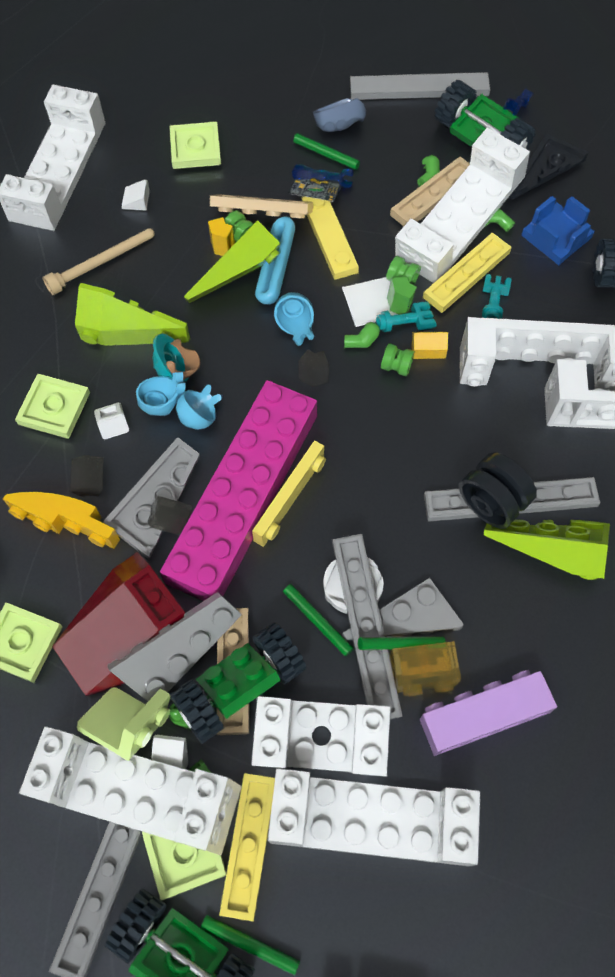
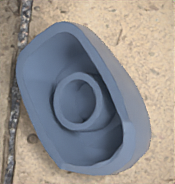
(340, 115)

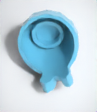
(295, 316)
(160, 394)
(197, 409)

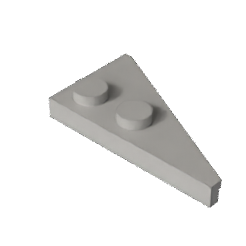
(417, 611)

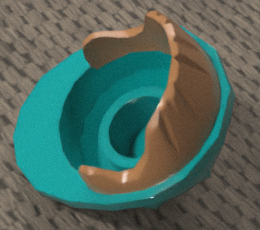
(172, 357)

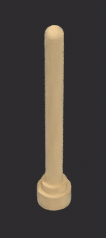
(57, 281)

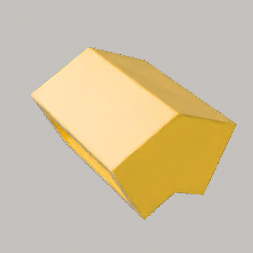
(221, 236)
(430, 345)

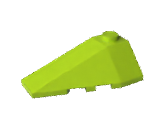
(242, 258)
(114, 322)
(572, 547)

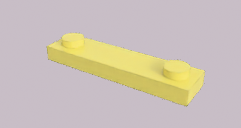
(331, 239)
(466, 272)
(268, 525)
(248, 848)

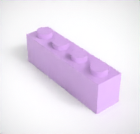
(488, 712)

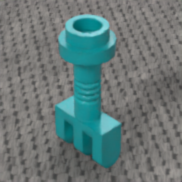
(495, 289)
(419, 314)

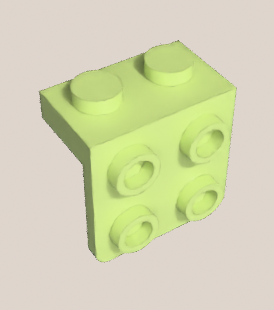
(123, 721)

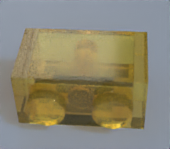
(425, 668)

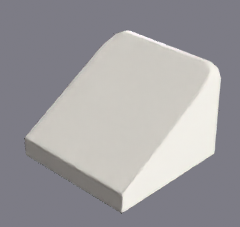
(136, 196)
(111, 420)
(170, 750)

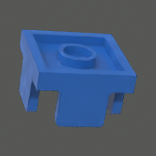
(559, 229)

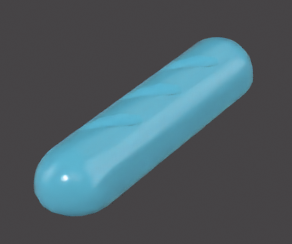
(272, 274)

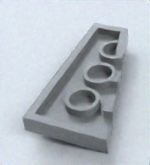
(164, 479)
(176, 648)

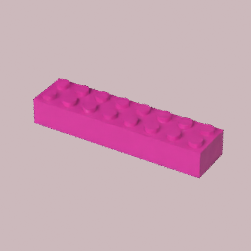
(240, 492)

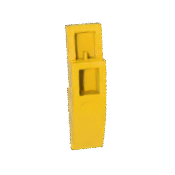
(58, 512)

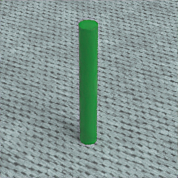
(326, 151)
(318, 620)
(390, 643)
(250, 945)

